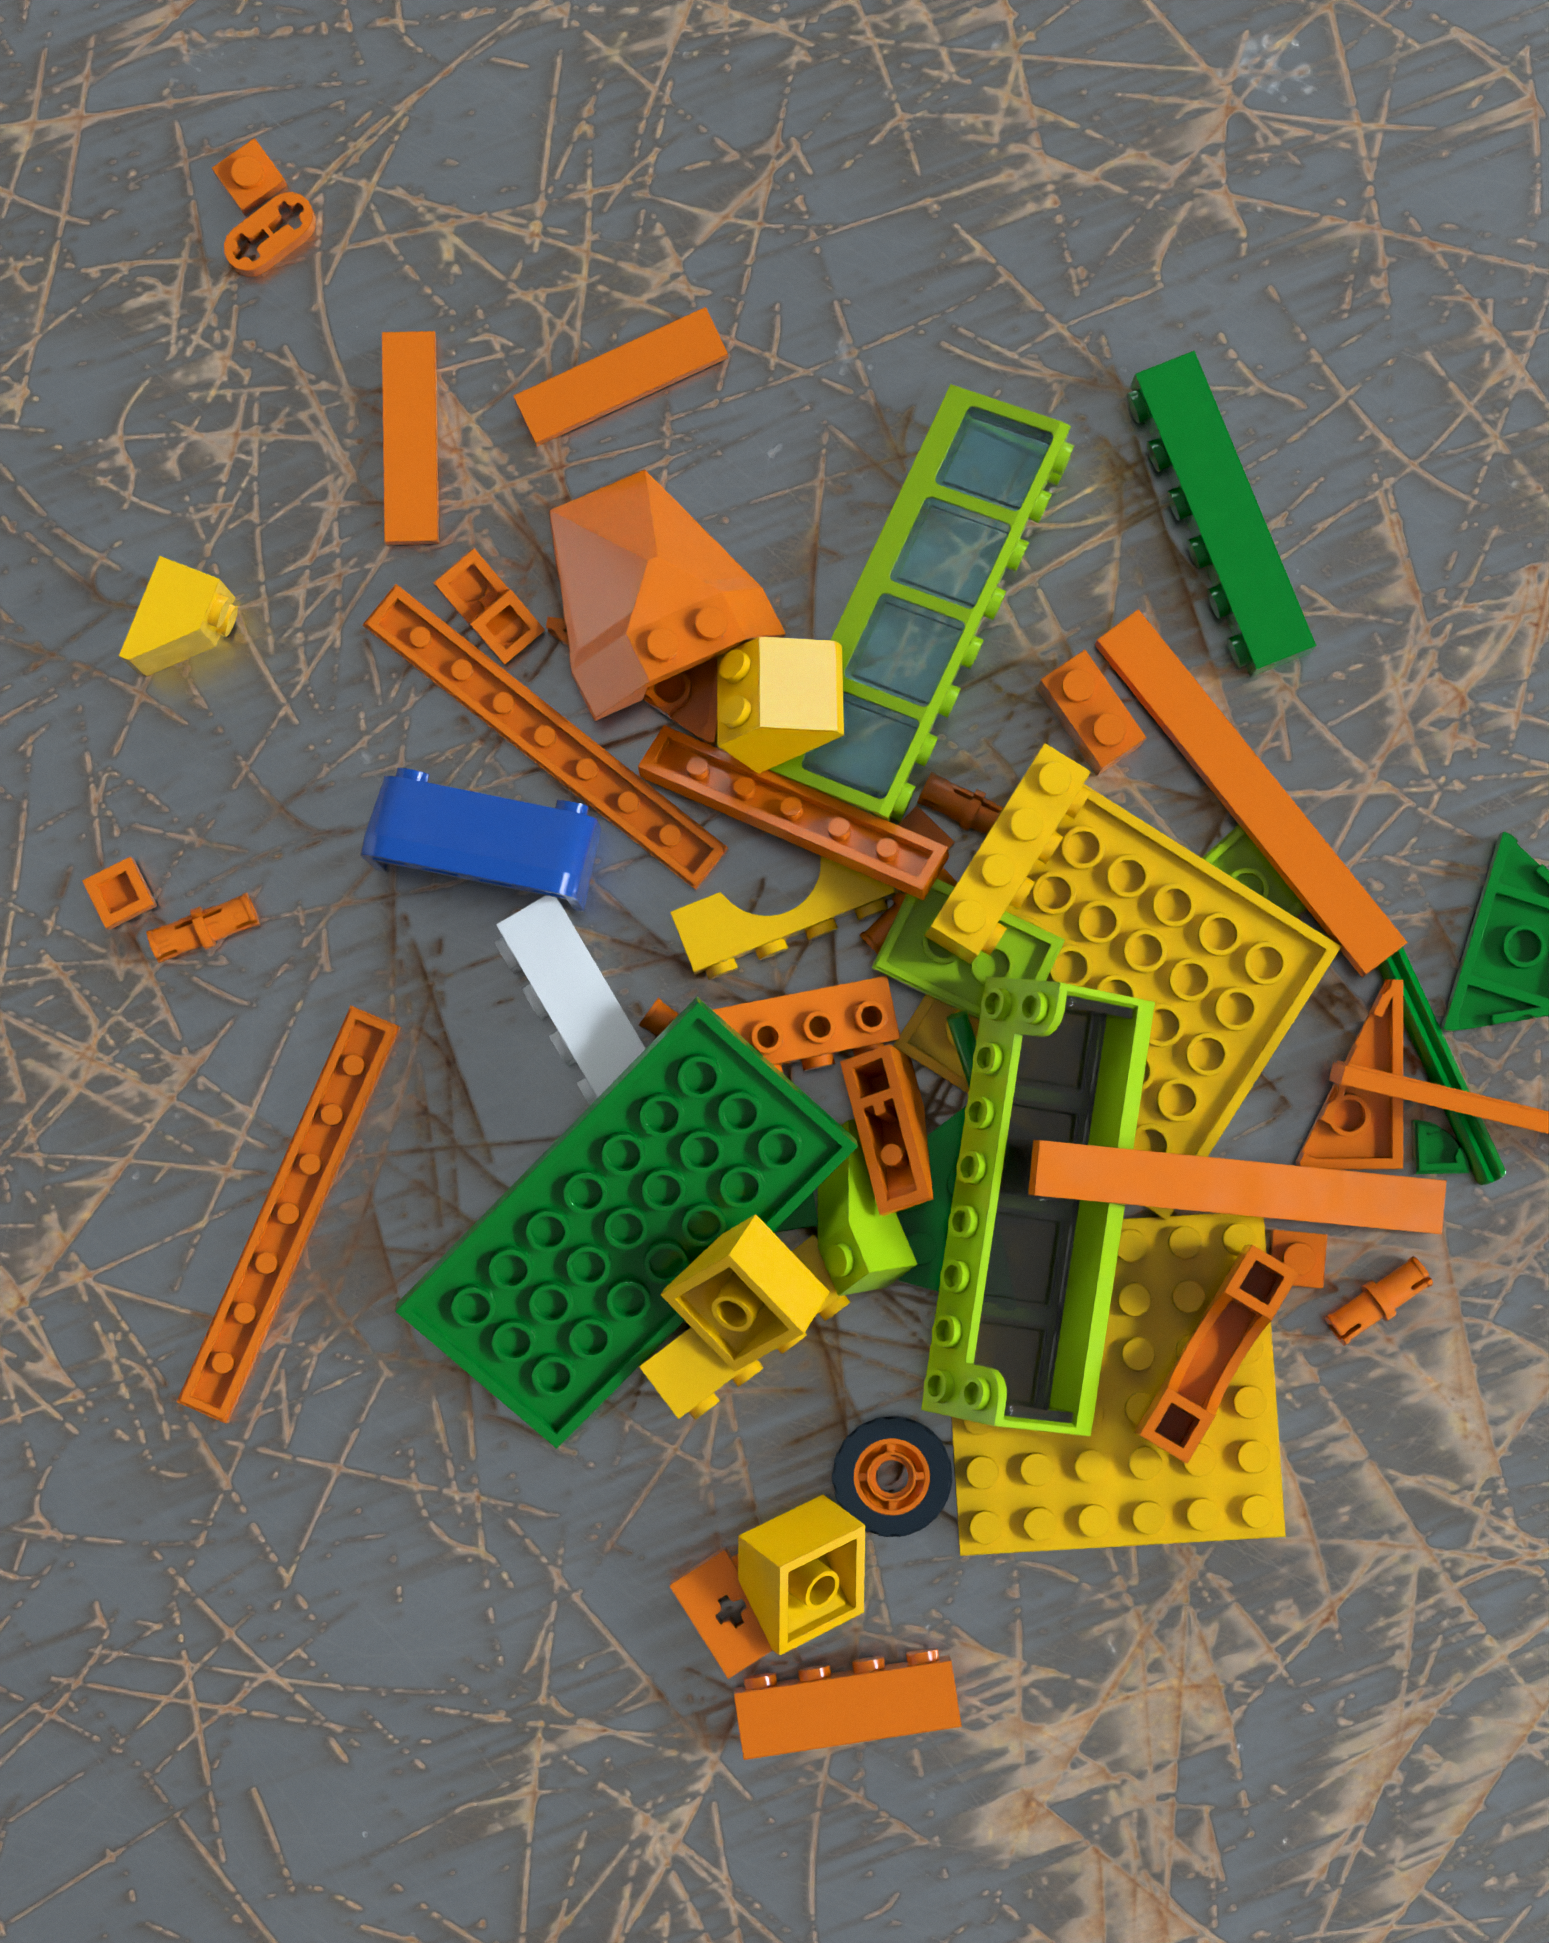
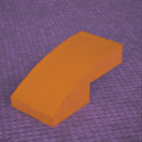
(488, 606)

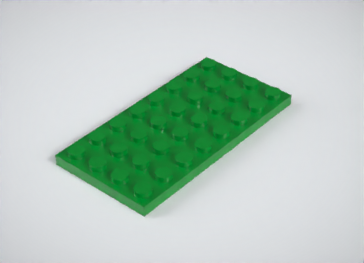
(569, 1266)

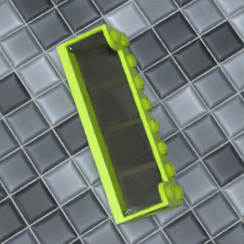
(1020, 1271)

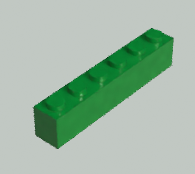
(1221, 515)

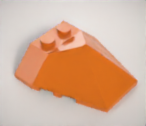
(646, 592)

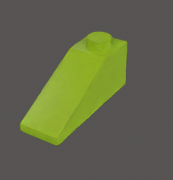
(853, 1239)

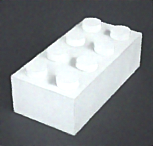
(570, 991)

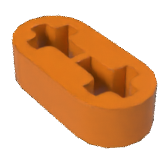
(260, 225)

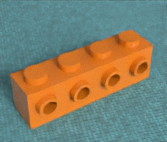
(817, 1023)
(848, 1705)

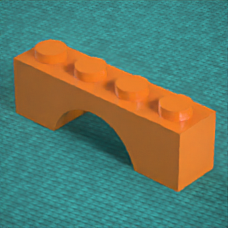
(1215, 1351)

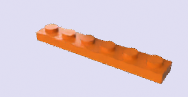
(794, 812)

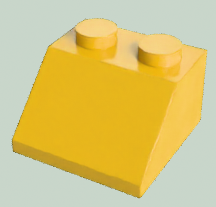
(177, 618)
(779, 699)
(746, 1294)
(803, 1572)

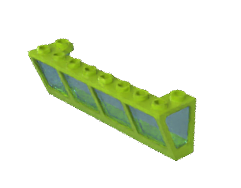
(928, 592)

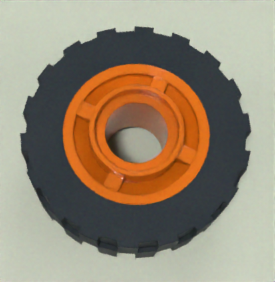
(927, 1468)

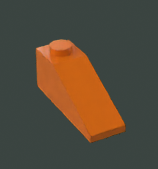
(890, 1126)

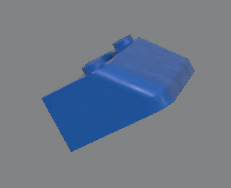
(482, 837)

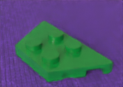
(1507, 949)
(927, 1222)

